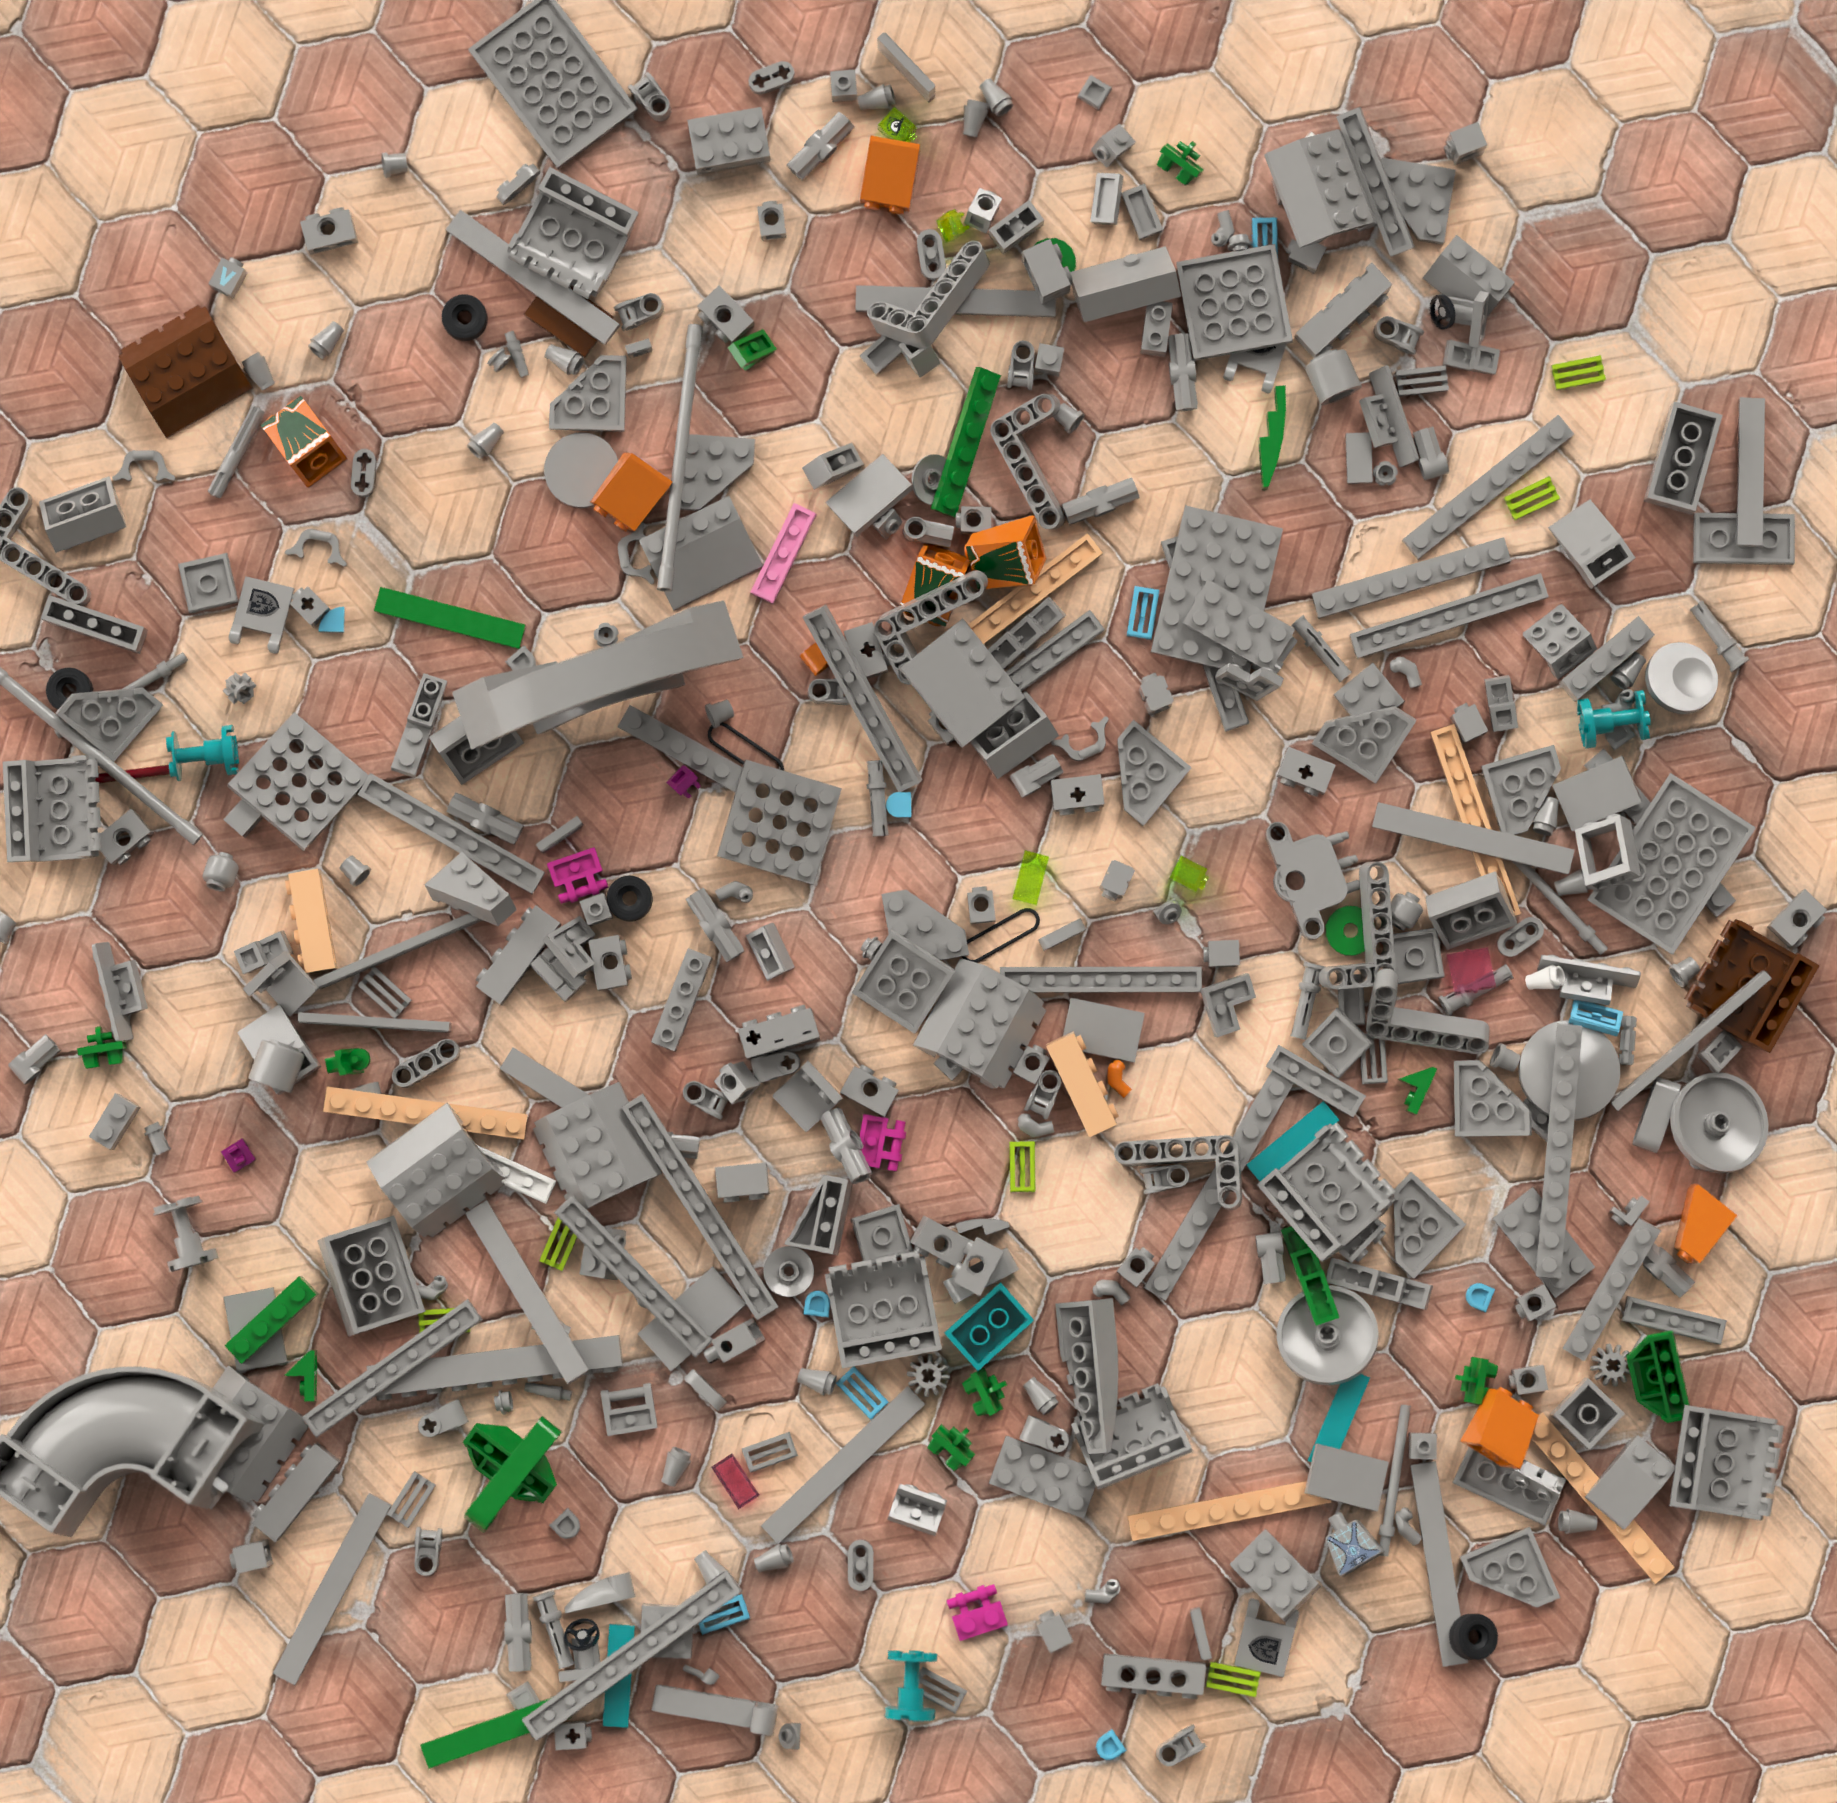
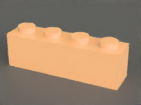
(312, 921)
(1081, 1083)

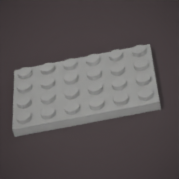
(553, 80)
(1227, 552)
(1682, 855)

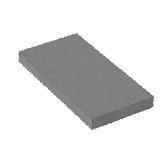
(1716, 540)
(708, 1302)
(1492, 1482)

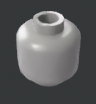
(220, 871)
(1405, 910)

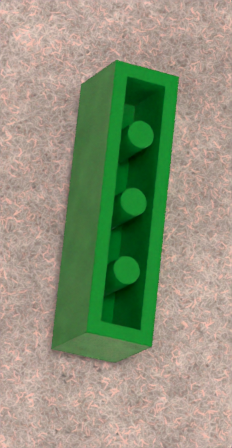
(271, 1319)

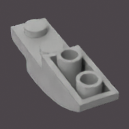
(419, 725)

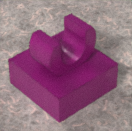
(683, 780)
(238, 1155)

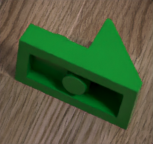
(752, 349)
(1421, 1081)
(308, 1368)

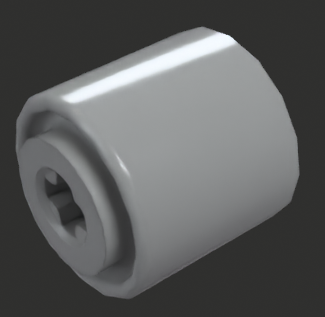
(1332, 376)
(277, 1065)

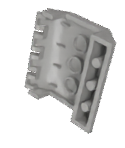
(1320, 187)
(573, 234)
(52, 809)
(981, 1023)
(595, 1147)
(435, 1172)
(1329, 1192)
(882, 1309)
(1143, 1438)
(258, 1454)
(1726, 1463)

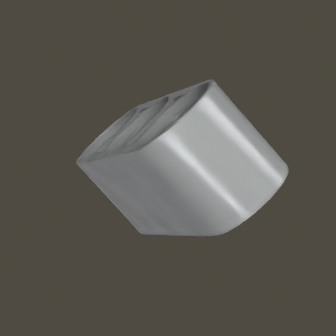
(413, 1063)
(1656, 1114)
(1004, 1267)

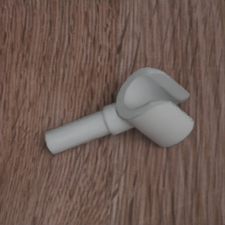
(709, 1677)

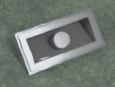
(770, 951)

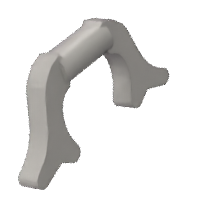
(143, 455)
(321, 536)
(624, 556)
(1085, 753)

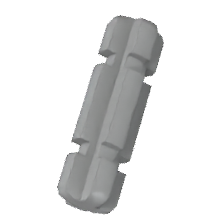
(1627, 1040)

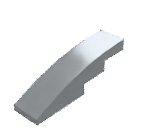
(1026, 632)
(1379, 1283)

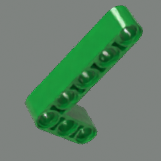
(512, 1474)

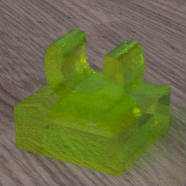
(951, 225)

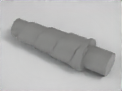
(516, 352)
(548, 1391)

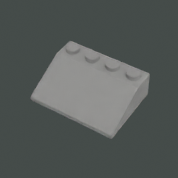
(708, 552)
(962, 683)
(371, 1275)

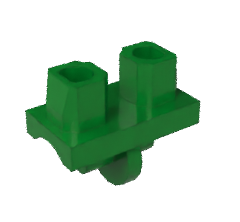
(1189, 168)
(90, 1053)
(348, 1061)
(1474, 1379)
(989, 1391)
(954, 1443)

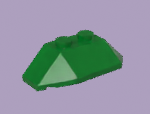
(1659, 1376)
(490, 1448)

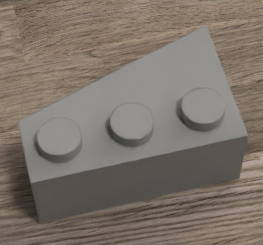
(471, 890)
(824, 1217)

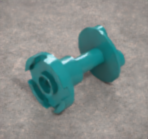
(1603, 720)
(212, 752)
(911, 1696)

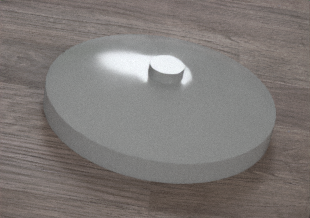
(1596, 1077)
(1719, 1122)
(1331, 1350)

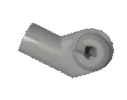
(1623, 701)
(1032, 1128)
(434, 1289)
(1105, 1594)

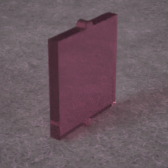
(1471, 970)

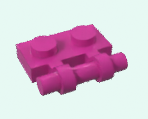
(576, 867)
(873, 1137)
(978, 1620)

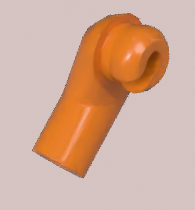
(1114, 1078)

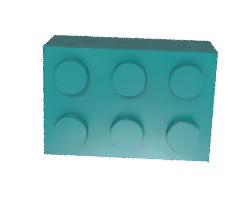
(989, 1326)

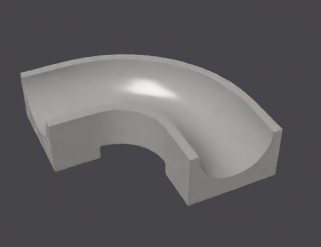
(622, 671)
(116, 1426)

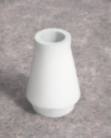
(1547, 978)

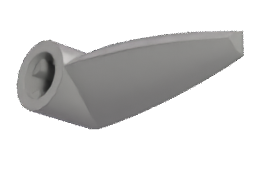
(603, 1592)

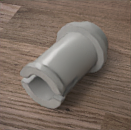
(157, 1138)

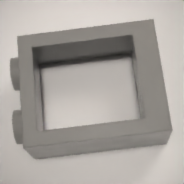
(1615, 875)

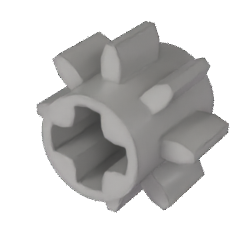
(239, 688)

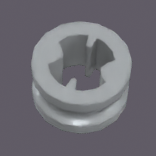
(499, 360)

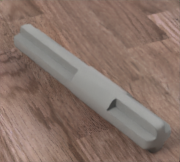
(236, 452)

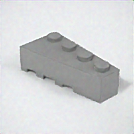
(1344, 311)

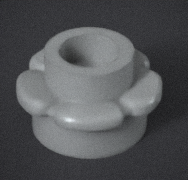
(1239, 242)
(1390, 469)
(606, 628)
(870, 947)
(503, 1402)

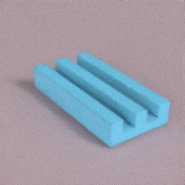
(1264, 221)
(1146, 591)
(1595, 1020)
(877, 1408)
(742, 1606)

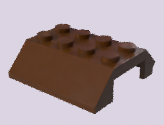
(184, 371)
(1733, 965)

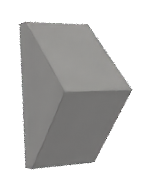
(1719, 1051)

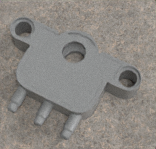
(1321, 872)

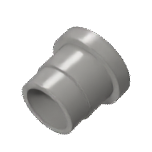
(393, 163)
(1069, 418)
(719, 712)
(355, 870)
(6, 927)
(1684, 971)
(1504, 1058)

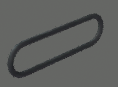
(744, 738)
(1009, 942)

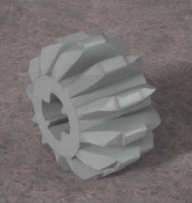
(1610, 1355)
(919, 1377)

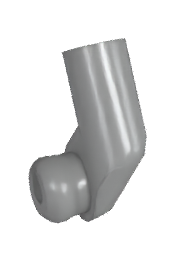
(1225, 230)
(1408, 668)
(735, 890)
(1111, 1287)
(1404, 1527)

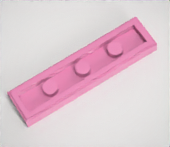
(783, 553)

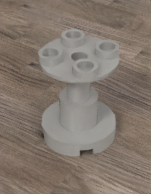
(188, 1243)

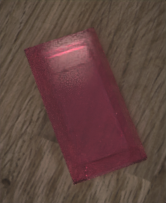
(735, 1481)

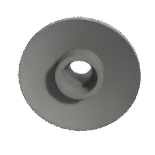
(931, 466)
(776, 1278)

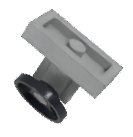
(1463, 312)
(584, 1649)

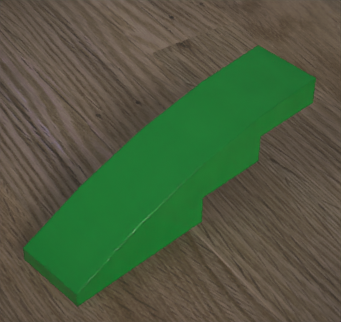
(1270, 446)
(1310, 1278)

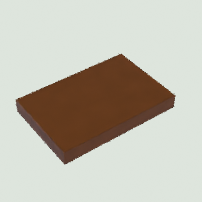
(562, 327)

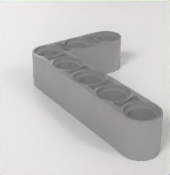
(938, 306)
(1026, 458)
(27, 558)
(922, 615)
(1371, 935)
(1420, 1027)
(1189, 1156)
(717, 1708)

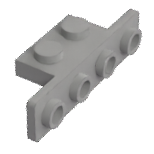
(1387, 419)
(1588, 980)
(120, 988)

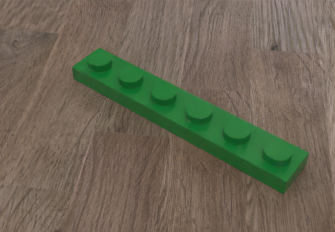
(965, 442)

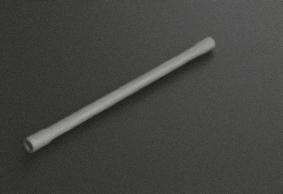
(666, 570)
(181, 825)

